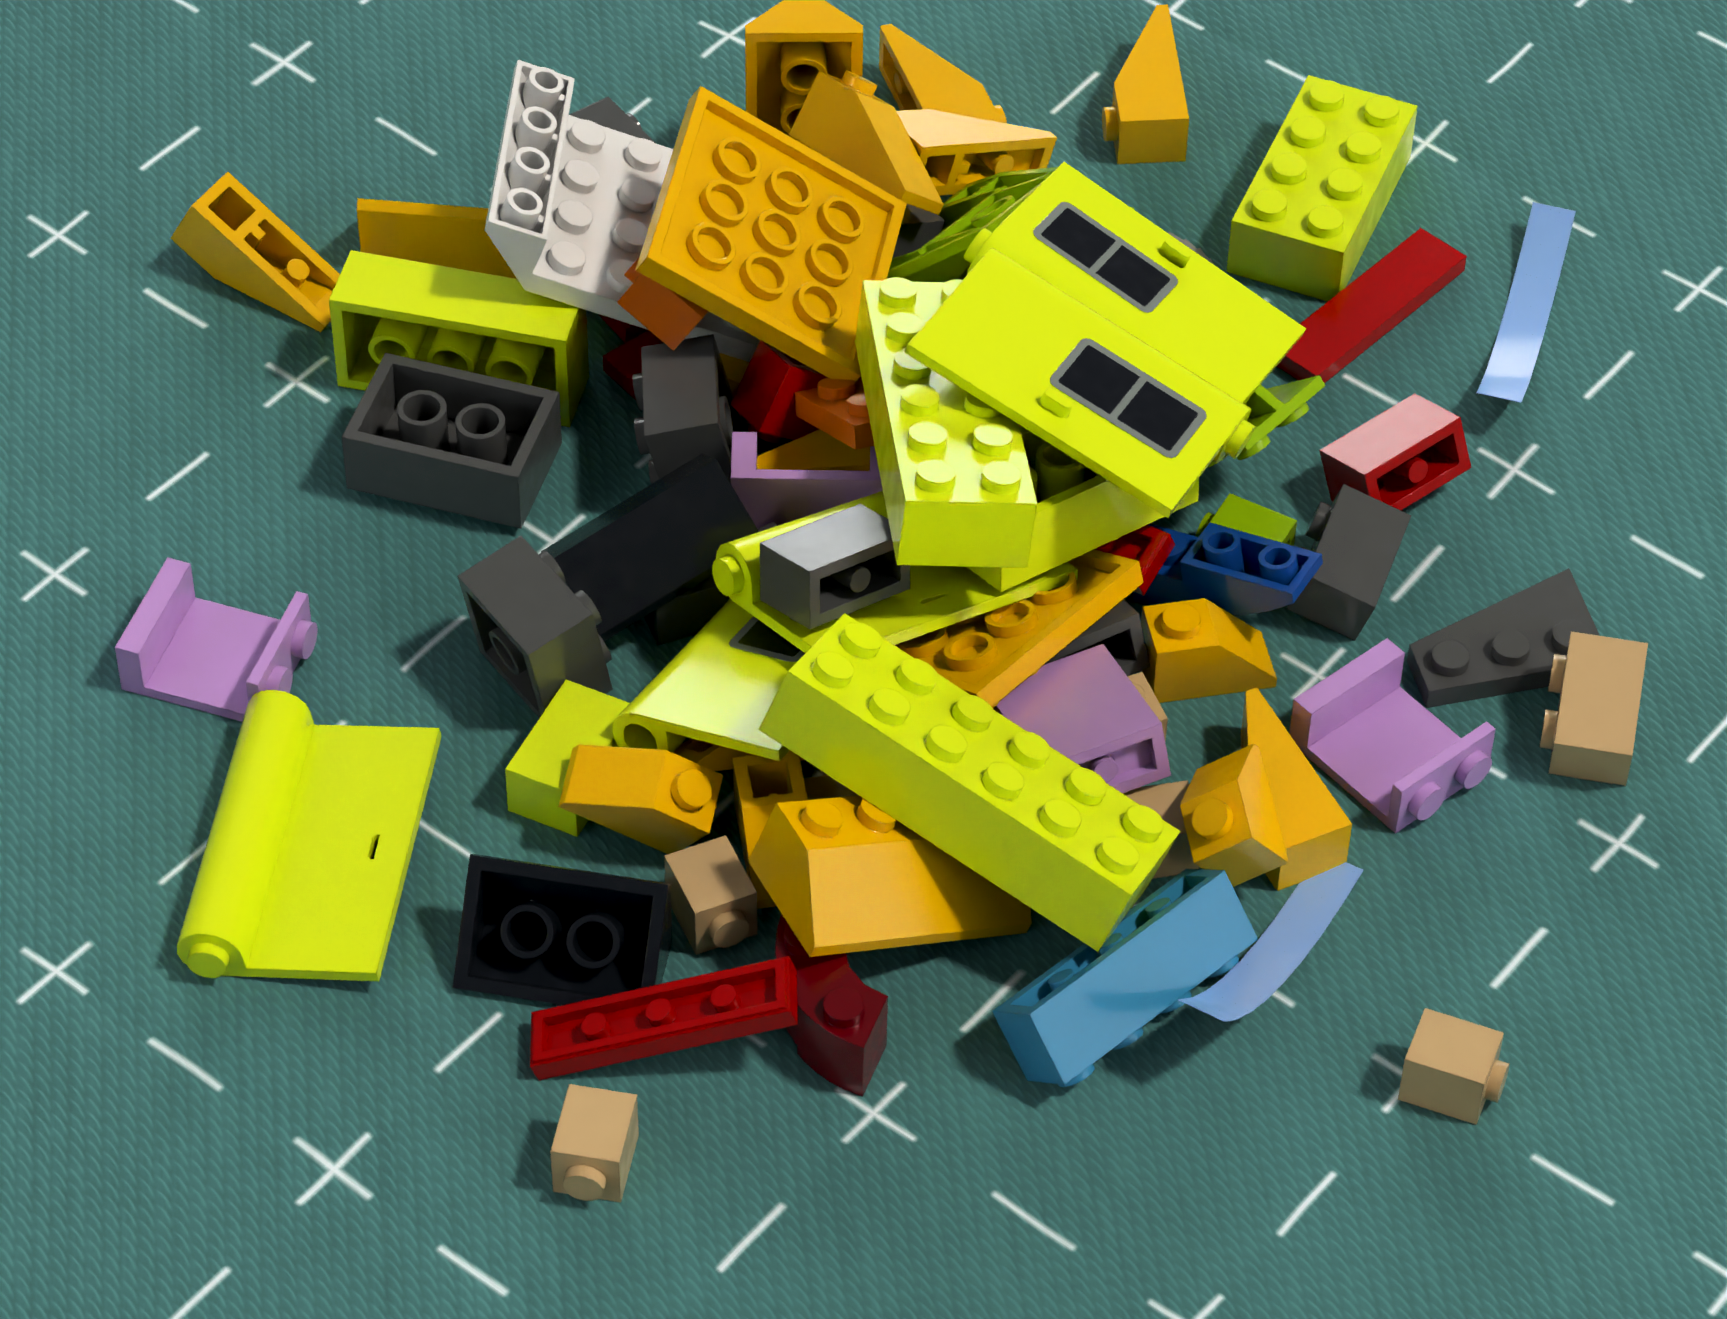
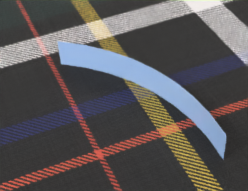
(1528, 303)
(1280, 946)

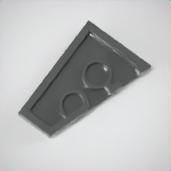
(1501, 646)

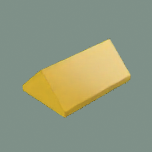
(787, 52)
(430, 235)

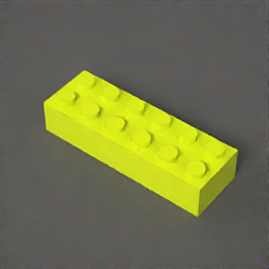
(944, 458)
(969, 780)

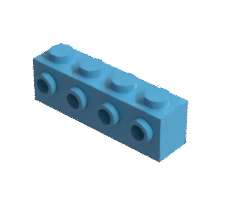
(1149, 962)

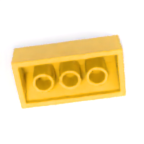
(868, 882)

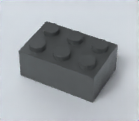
(452, 440)

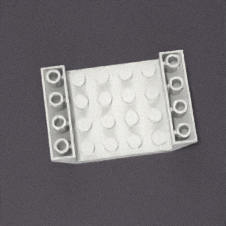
(578, 204)

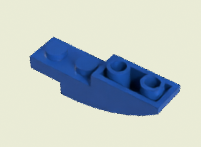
(1232, 571)

